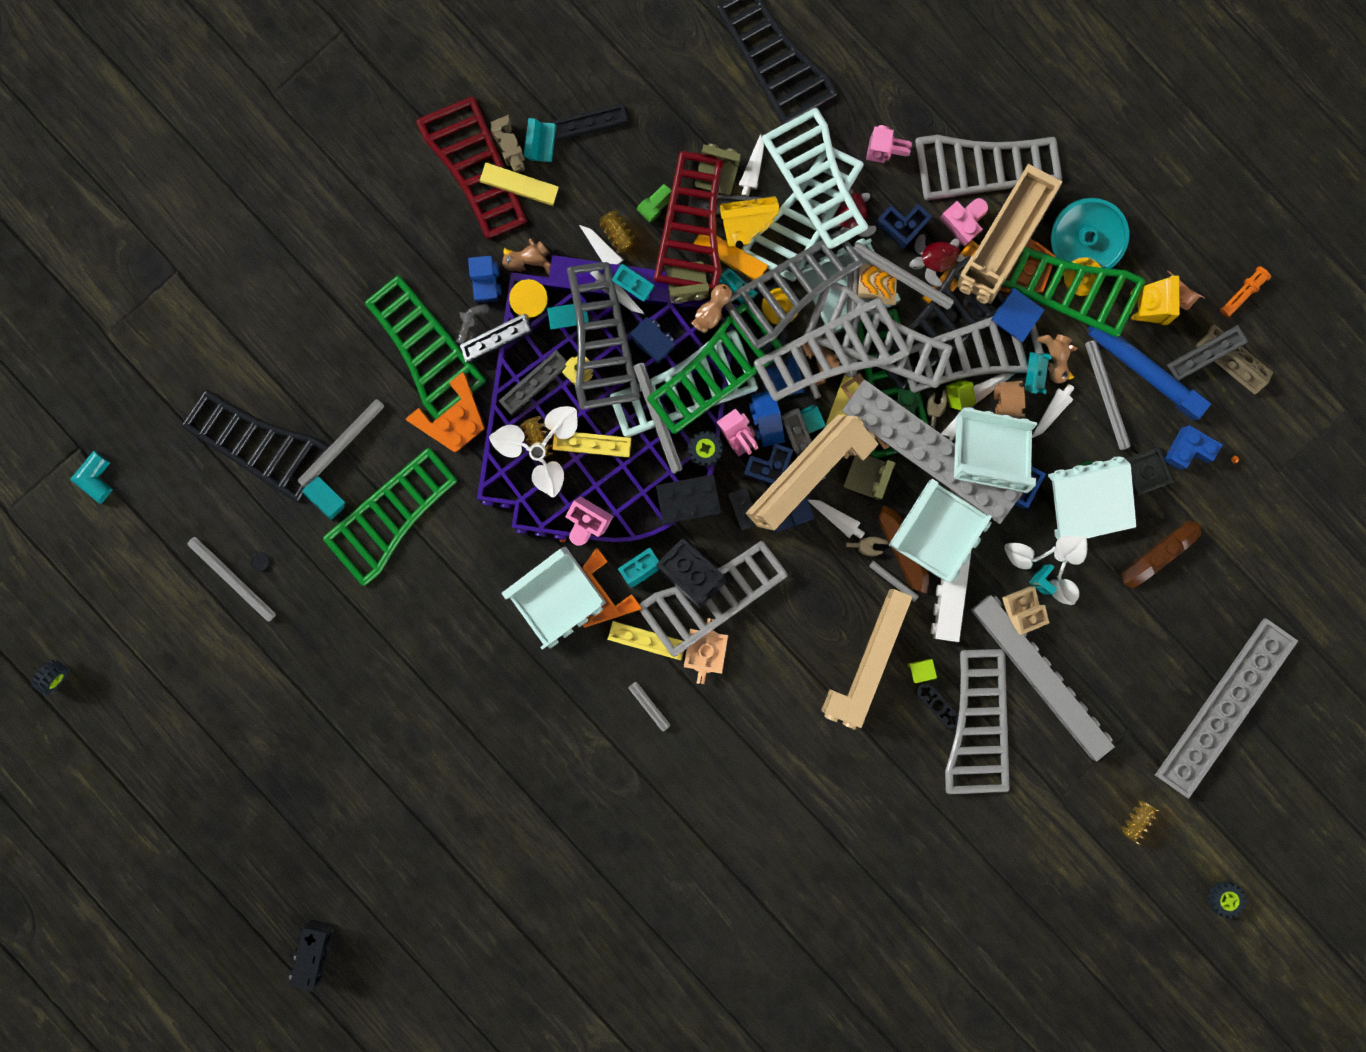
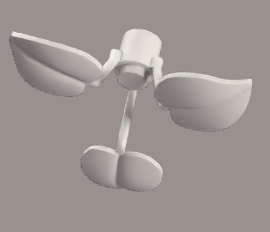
(509, 443)
(1067, 549)

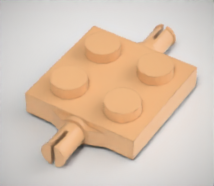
(706, 654)

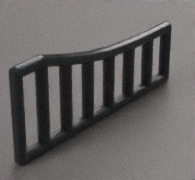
(793, 51)
(933, 306)
(254, 423)

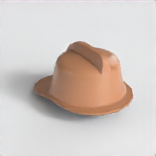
(1186, 296)

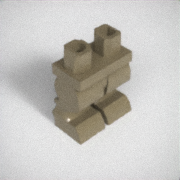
(508, 143)

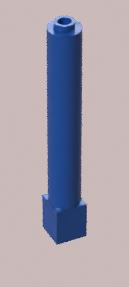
(1186, 401)

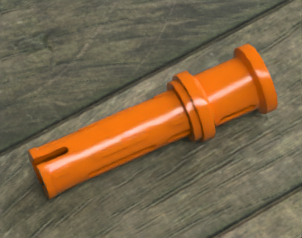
(1251, 285)

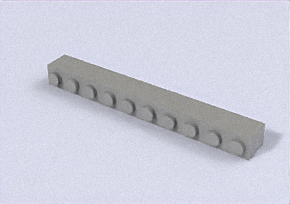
(1043, 679)

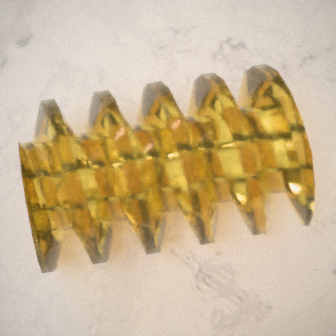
(616, 231)
(534, 433)
(1139, 821)

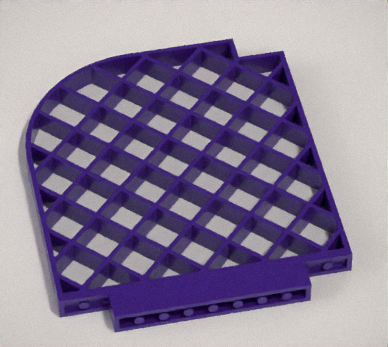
(559, 280)

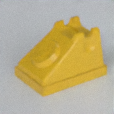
(747, 218)
(1159, 302)

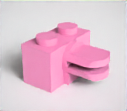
(884, 144)
(963, 221)
(738, 433)
(588, 520)

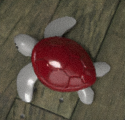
(851, 223)
(936, 258)

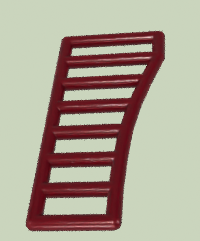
(455, 168)
(670, 225)

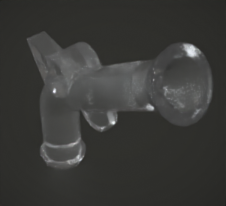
(468, 322)

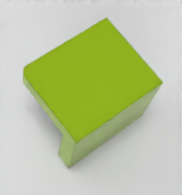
(961, 394)
(922, 670)

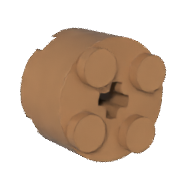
(1010, 399)

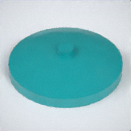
(1090, 230)

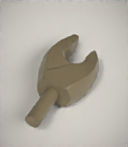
(936, 410)
(866, 545)

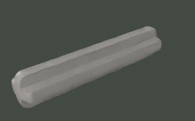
(649, 706)

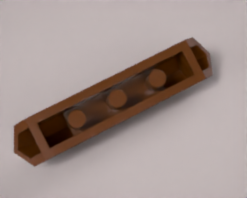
(1161, 554)
(914, 573)

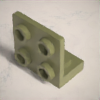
(869, 476)

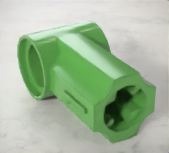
(651, 207)

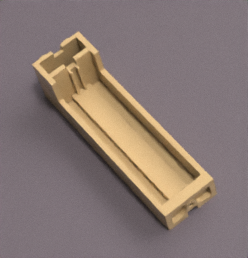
(1008, 234)
(839, 438)
(854, 707)

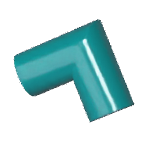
(88, 477)

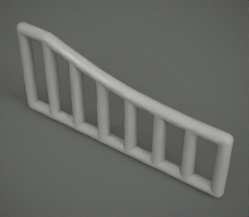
(977, 146)
(911, 335)
(846, 366)
(986, 368)
(720, 618)
(961, 730)

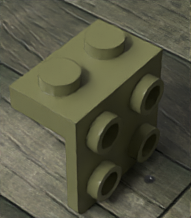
(729, 170)
(691, 292)

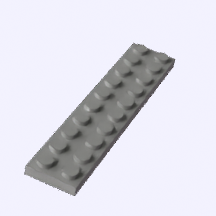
(924, 448)
(1226, 708)

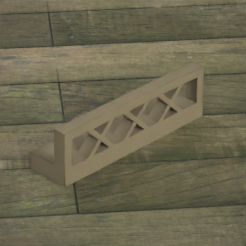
(1236, 364)

